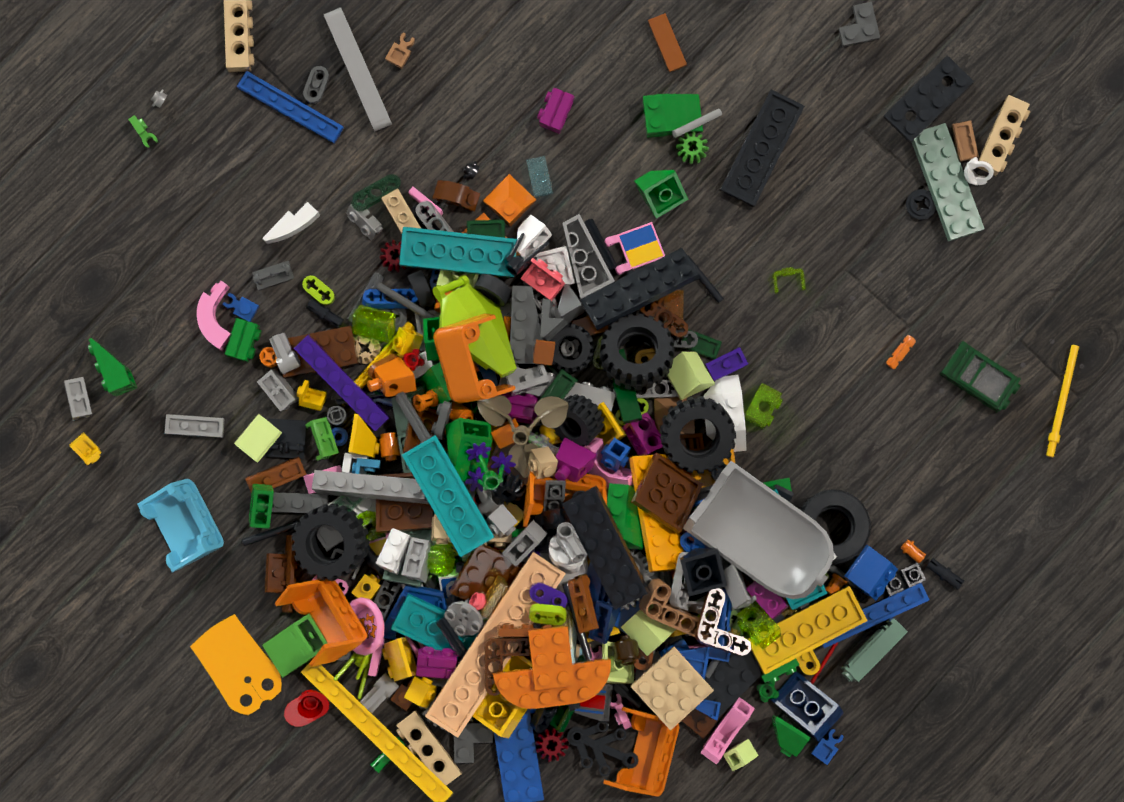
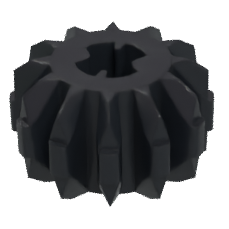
(511, 489)

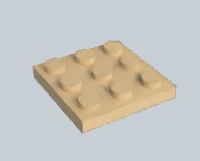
(672, 688)

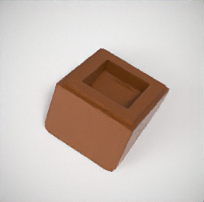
(543, 352)

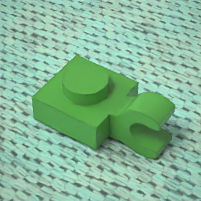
(140, 127)

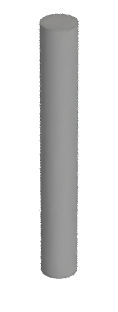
(696, 123)

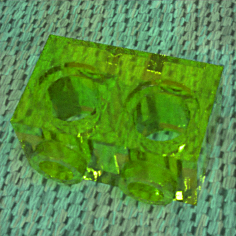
(373, 323)
(762, 623)

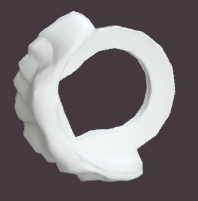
(971, 177)

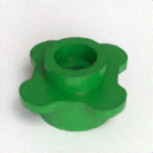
(764, 695)

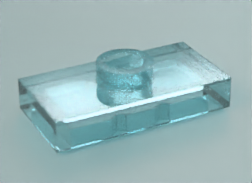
(539, 176)

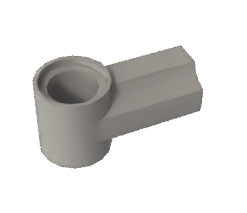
(286, 357)
(488, 502)
(570, 543)
(382, 689)

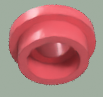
(478, 601)

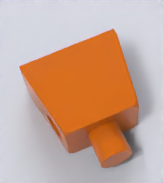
(392, 378)

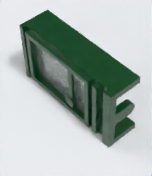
(981, 377)

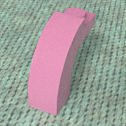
(207, 316)
(622, 476)
(727, 730)

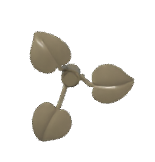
(551, 412)

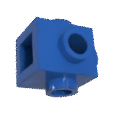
(615, 455)

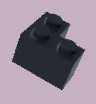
(549, 522)

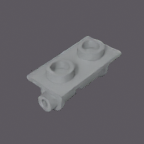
(368, 227)

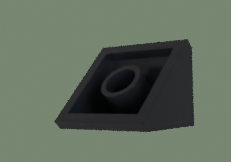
(703, 570)

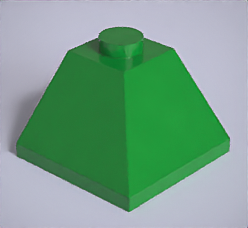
(661, 191)
(788, 737)

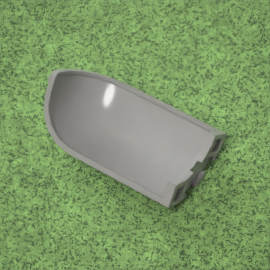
(762, 534)

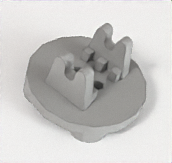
(464, 618)

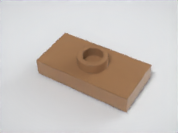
(965, 141)

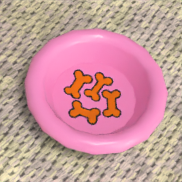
(373, 623)

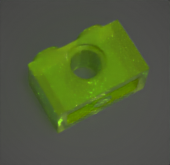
(767, 395)

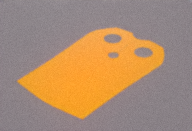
(229, 657)

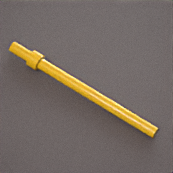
(1054, 436)

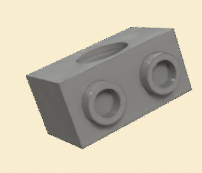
(524, 543)

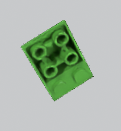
(295, 645)

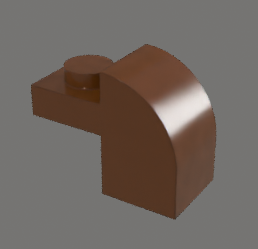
(456, 194)

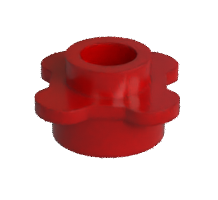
(408, 359)

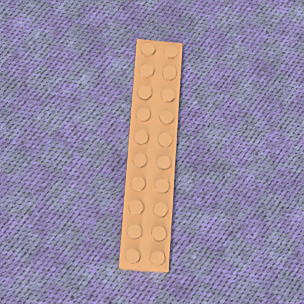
(466, 685)

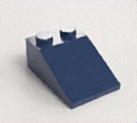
(808, 706)

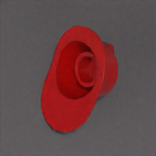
(306, 708)

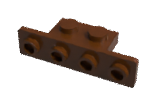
(281, 571)

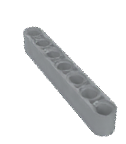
(357, 69)

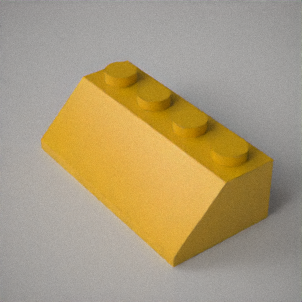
(498, 712)

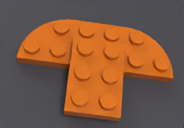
(553, 675)

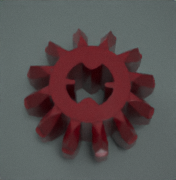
(388, 257)
(557, 748)

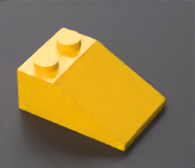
(400, 659)

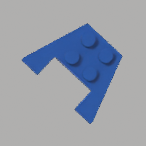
(429, 595)
(699, 659)

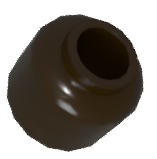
(626, 651)

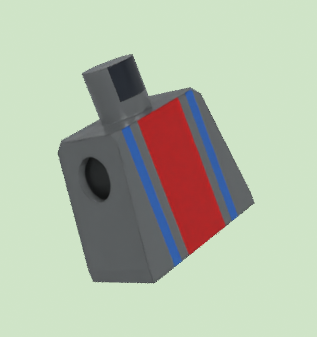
(598, 706)

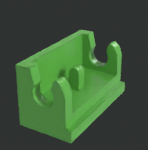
(323, 438)

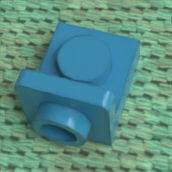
(368, 464)

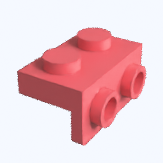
(542, 279)

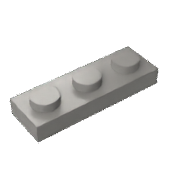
(194, 426)

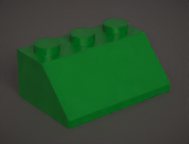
(625, 514)

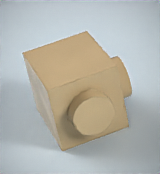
(542, 462)

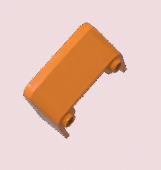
(457, 362)
(535, 492)
(331, 613)
(654, 750)

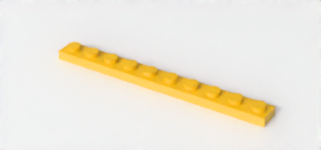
(377, 733)

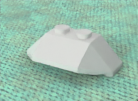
(729, 394)

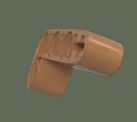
(661, 608)

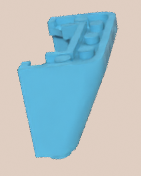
(183, 522)

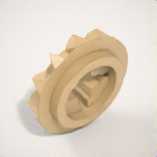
(374, 347)

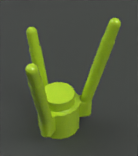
(362, 662)

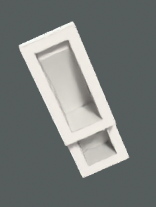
(292, 224)

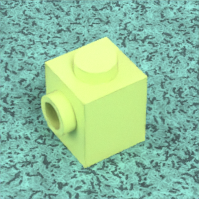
(740, 755)

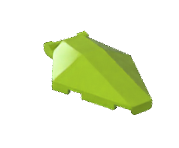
(493, 346)

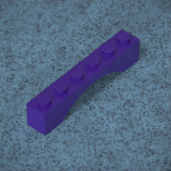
(341, 382)

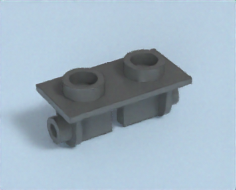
(272, 275)

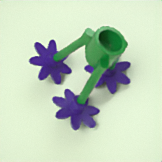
(488, 479)

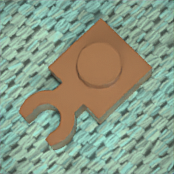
(399, 52)

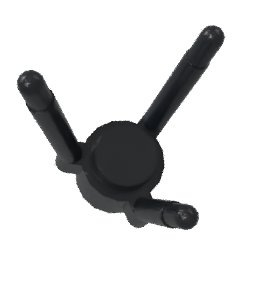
(517, 264)

